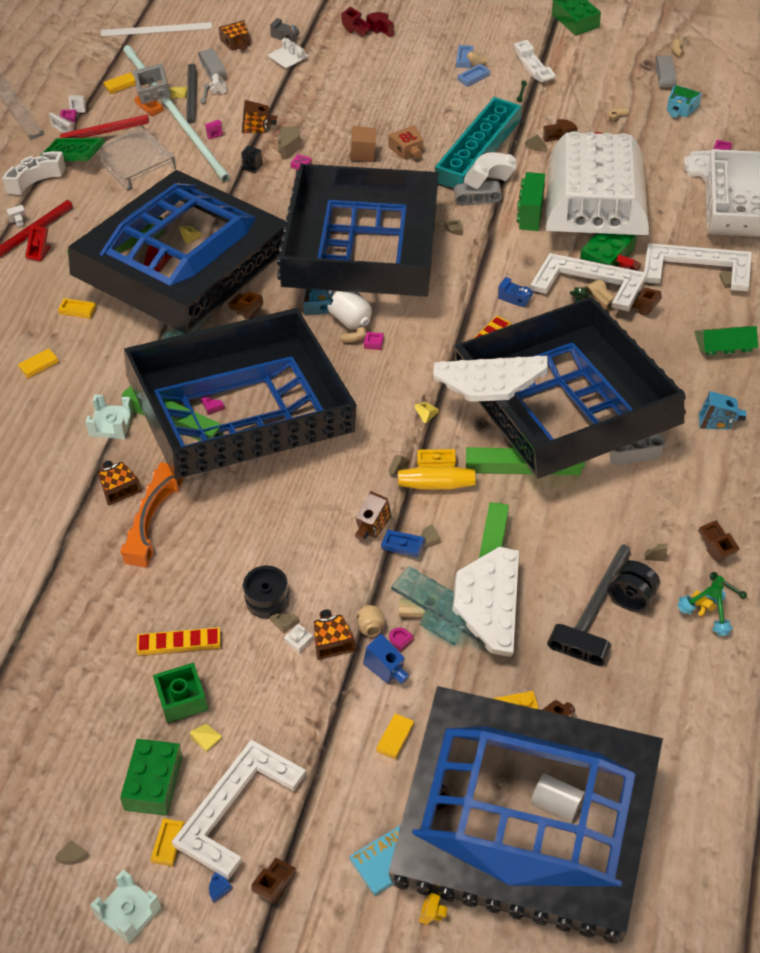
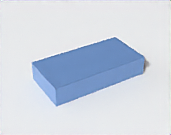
(462, 60)
(473, 75)

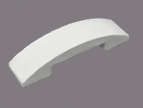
(531, 63)

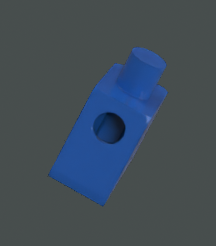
(385, 660)

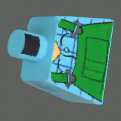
(683, 101)

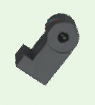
(280, 30)

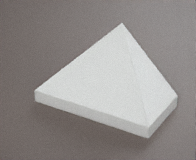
(61, 124)

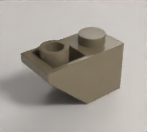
(288, 141)

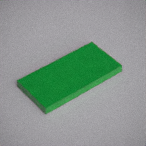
(76, 148)

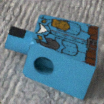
(317, 301)
(720, 412)

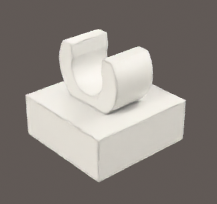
(218, 84)
(77, 103)
(16, 215)
(298, 638)

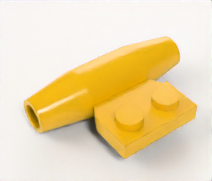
(436, 471)

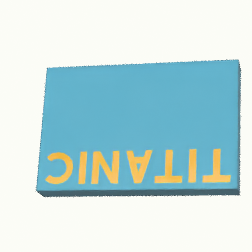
(375, 860)

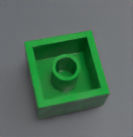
(180, 692)

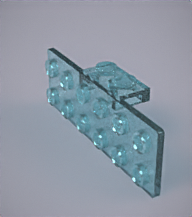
(436, 601)

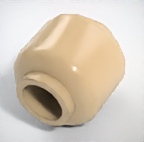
(370, 620)

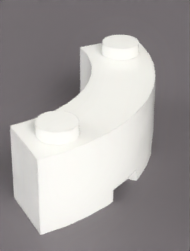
(490, 165)
(33, 170)

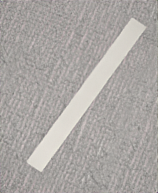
(153, 29)

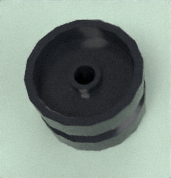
(634, 586)
(266, 591)

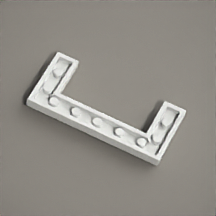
(738, 260)
(630, 280)
(193, 836)

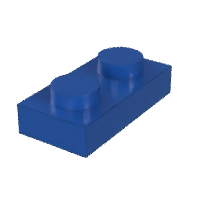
(403, 543)

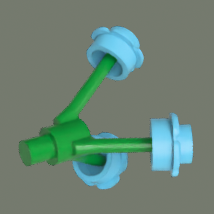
(717, 595)

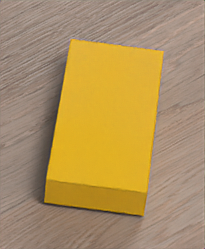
(120, 83)
(77, 308)
(38, 363)
(395, 736)
(163, 851)

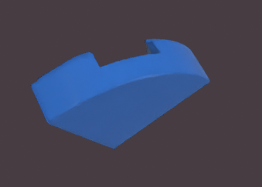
(218, 887)

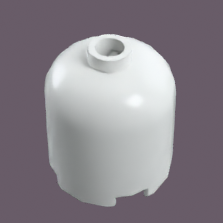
(350, 309)

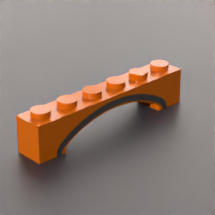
(138, 548)

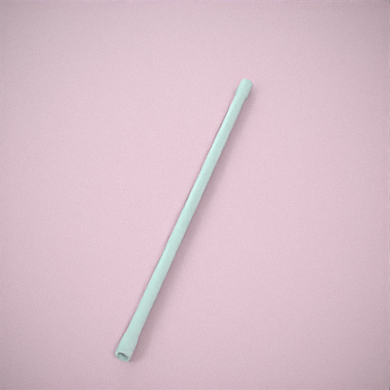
(220, 171)

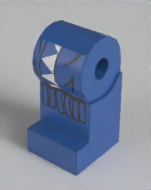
(514, 293)

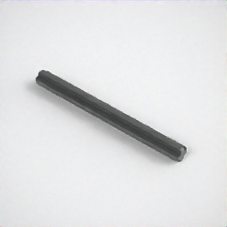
(191, 92)
(601, 591)

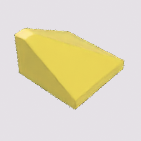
(178, 92)
(189, 233)
(426, 411)
(205, 737)

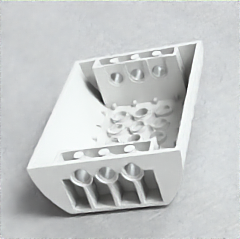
(593, 179)
(731, 188)

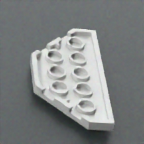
(490, 377)
(487, 598)

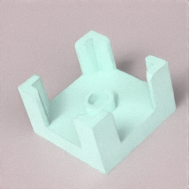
(110, 420)
(126, 908)

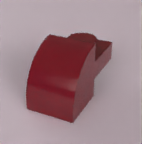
(353, 22)
(381, 23)

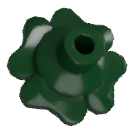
(579, 293)

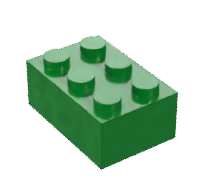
(576, 15)
(531, 201)
(606, 247)
(151, 777)

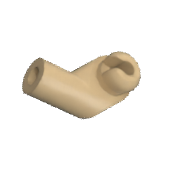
(675, 48)
(475, 60)
(616, 112)
(360, 334)

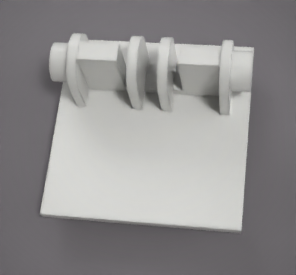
(288, 54)

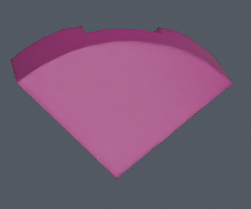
(211, 405)

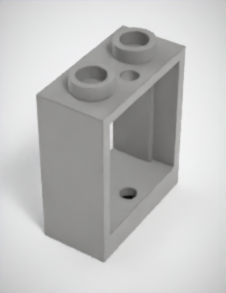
(150, 75)

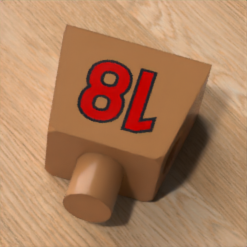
(406, 143)

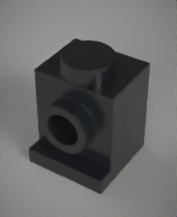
(251, 159)

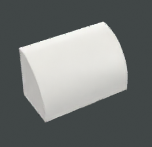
(557, 798)

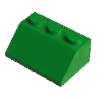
(727, 339)

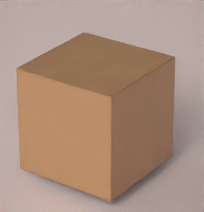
(363, 143)

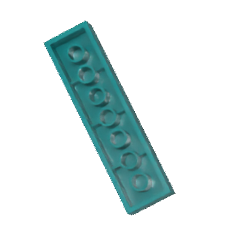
(481, 137)

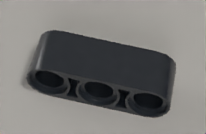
(579, 644)

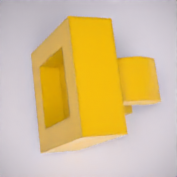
(705, 603)
(431, 910)

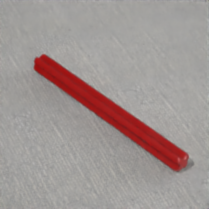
(108, 127)
(42, 222)

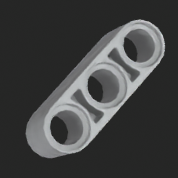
(211, 63)
(665, 71)
(487, 193)
(642, 450)

